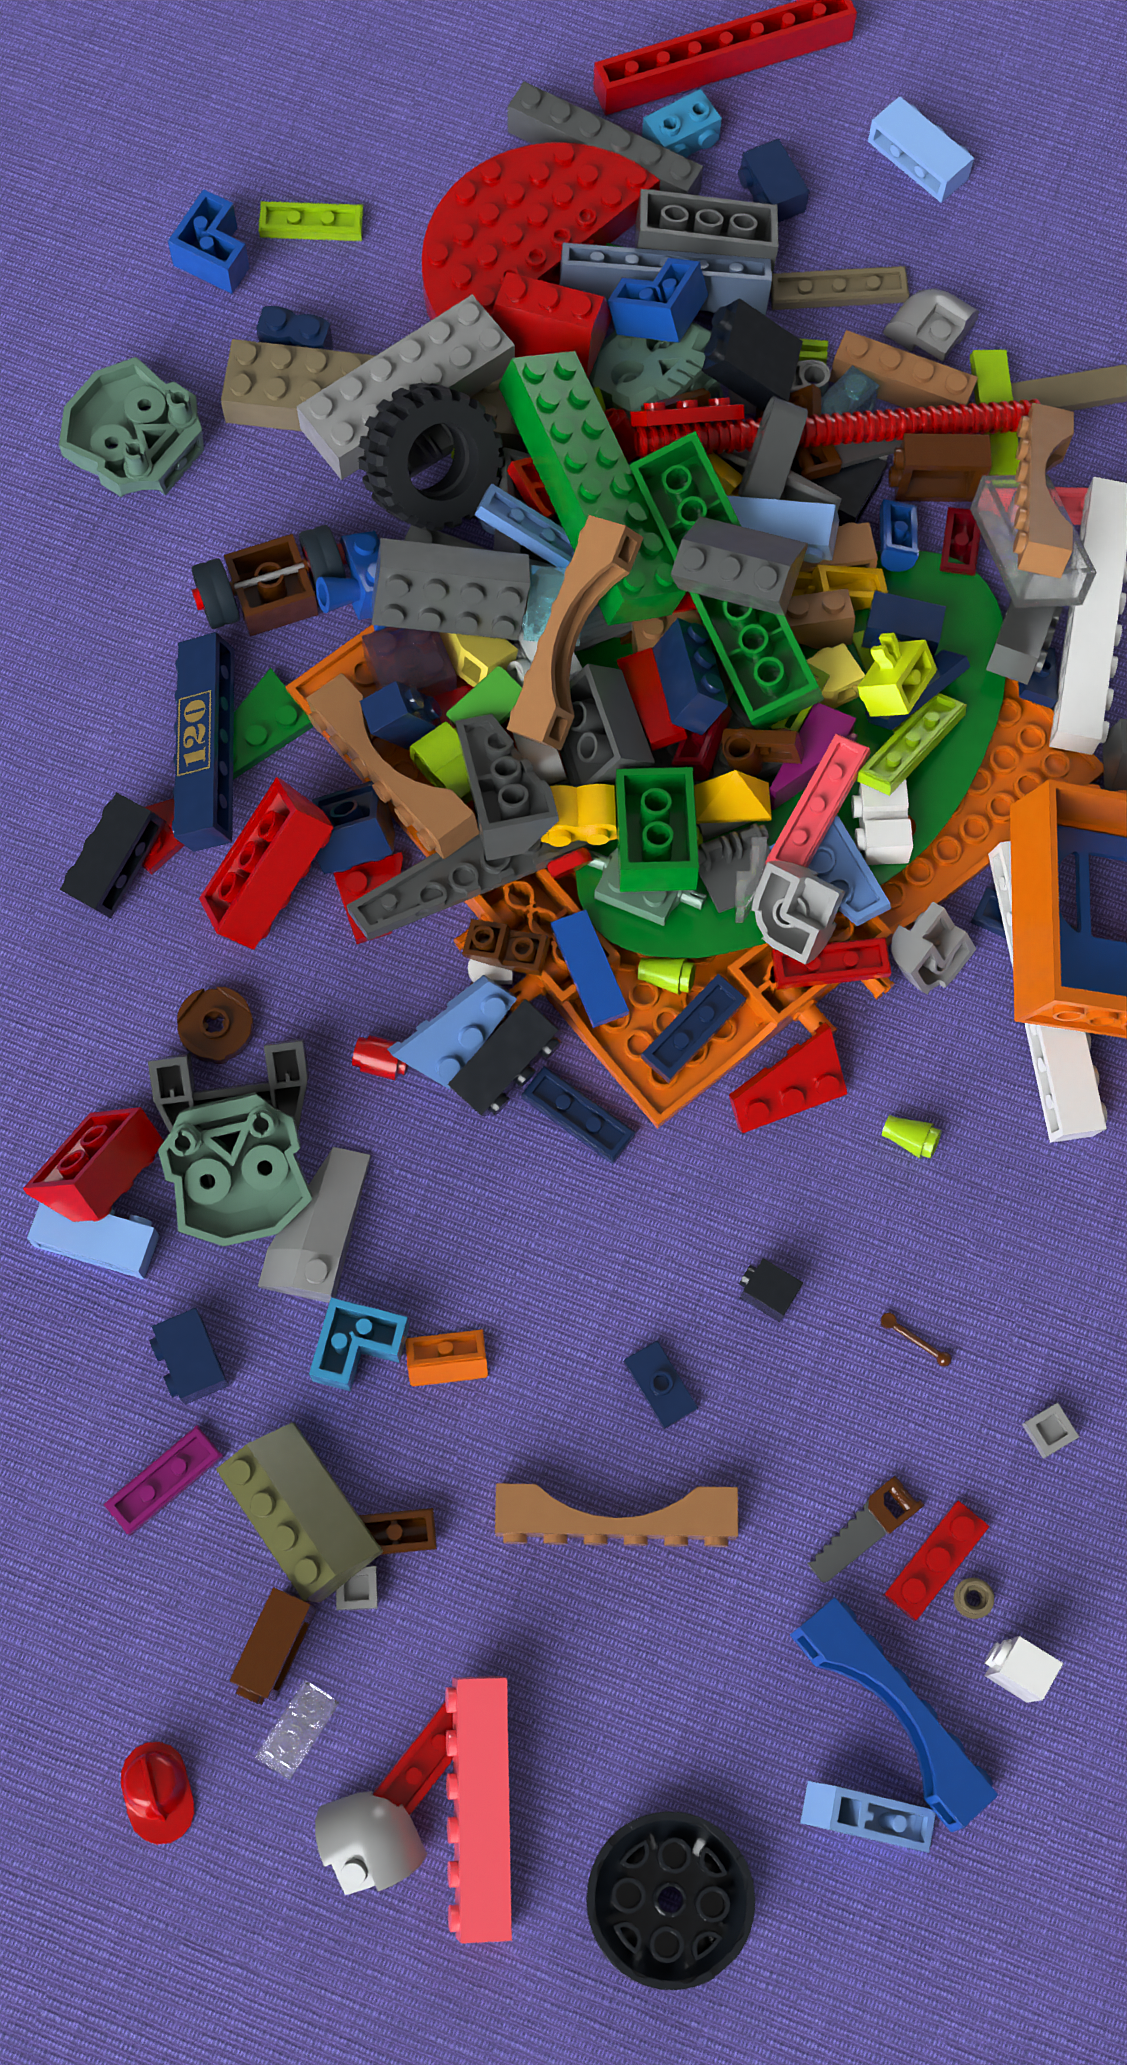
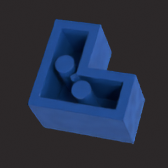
(206, 245)
(662, 306)

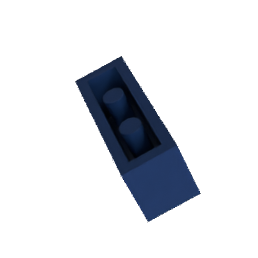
(690, 676)

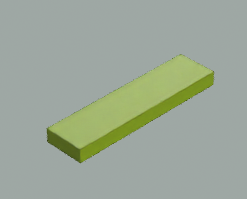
(995, 386)
(911, 744)

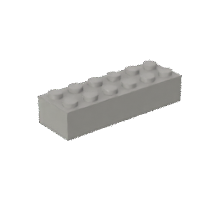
(454, 350)

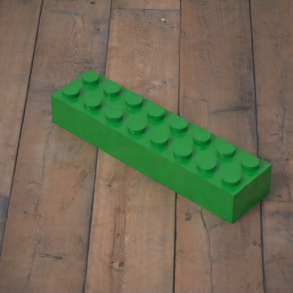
(588, 475)
(751, 643)

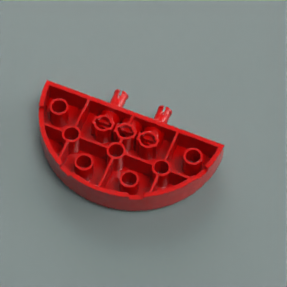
(519, 212)

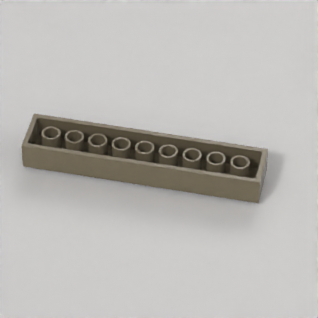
(271, 380)

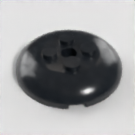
(715, 1908)

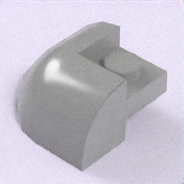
(932, 322)
(796, 909)
(932, 949)
(367, 1842)

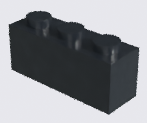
(113, 855)
(507, 1059)

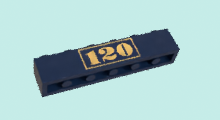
(204, 742)

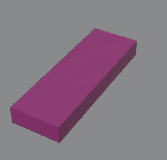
(163, 1480)

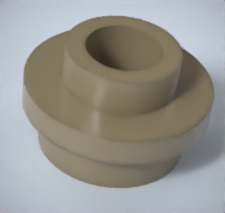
(982, 1589)

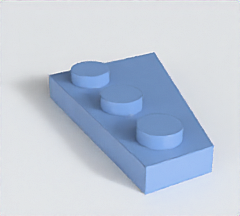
(843, 866)
(457, 1033)

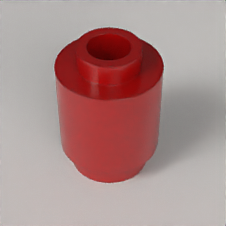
(623, 431)
(373, 1058)

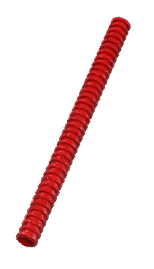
(847, 427)

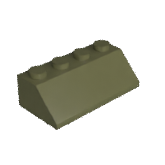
(299, 1512)

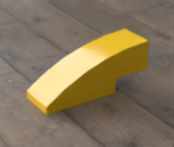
(859, 580)

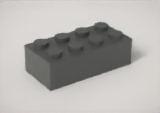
(706, 225)
(450, 589)

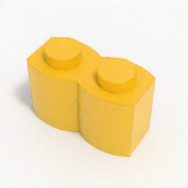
(584, 815)

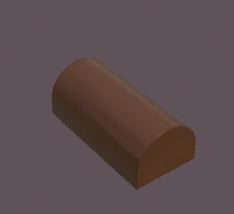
(403, 1530)

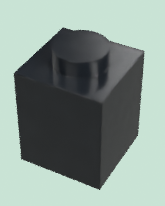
(769, 1289)

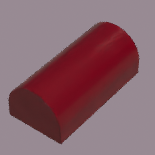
(960, 542)
(701, 750)

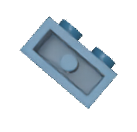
(684, 125)

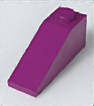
(815, 737)

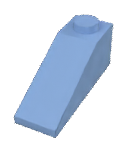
(868, 1816)

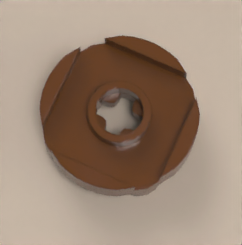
(212, 1003)

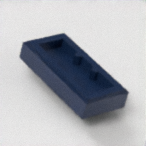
(1042, 685)
(660, 1385)

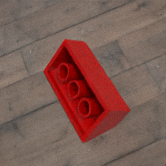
(265, 865)

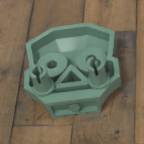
(651, 370)
(110, 413)
(243, 1200)

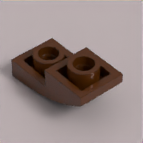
(505, 948)

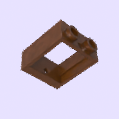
(940, 467)
(272, 1647)

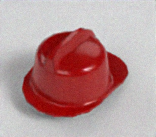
(157, 1793)

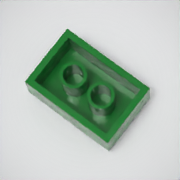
(656, 829)

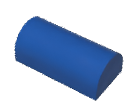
(898, 535)

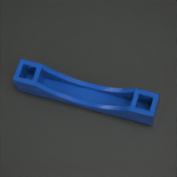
(949, 1779)

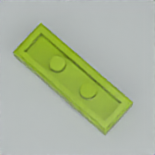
(311, 221)

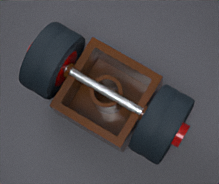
(268, 581)

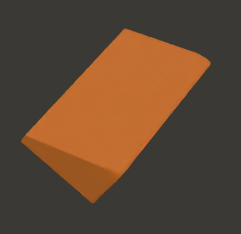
(446, 1358)

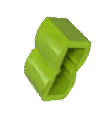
(441, 760)

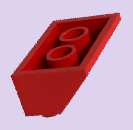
(551, 319)
(96, 1164)

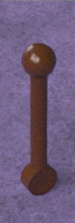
(888, 1321)

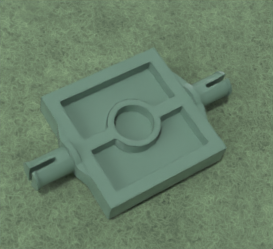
(647, 904)

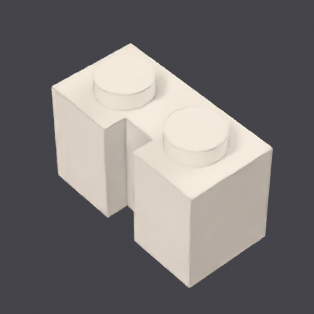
(883, 825)
(1022, 1668)

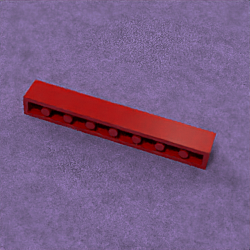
(721, 52)

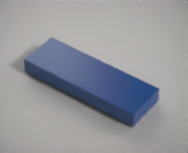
(589, 968)

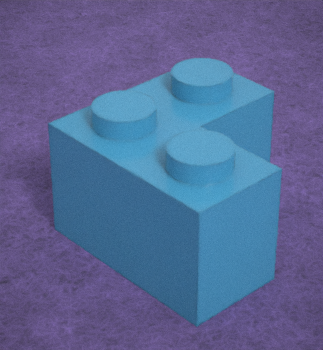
(354, 1331)

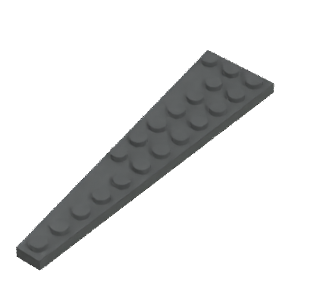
(466, 873)

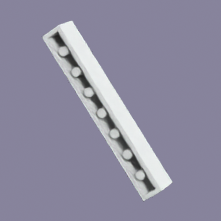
(1093, 626)
(1059, 1055)

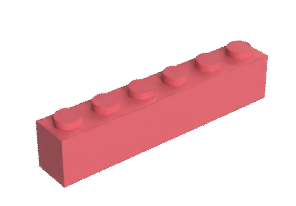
(480, 1809)

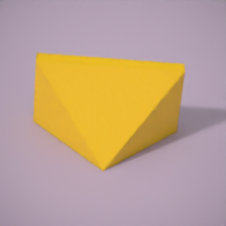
(732, 799)

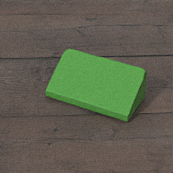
(492, 695)

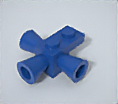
(361, 557)

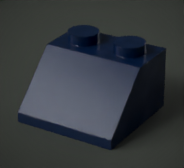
(360, 831)

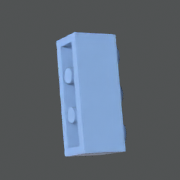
(920, 149)
(108, 1243)

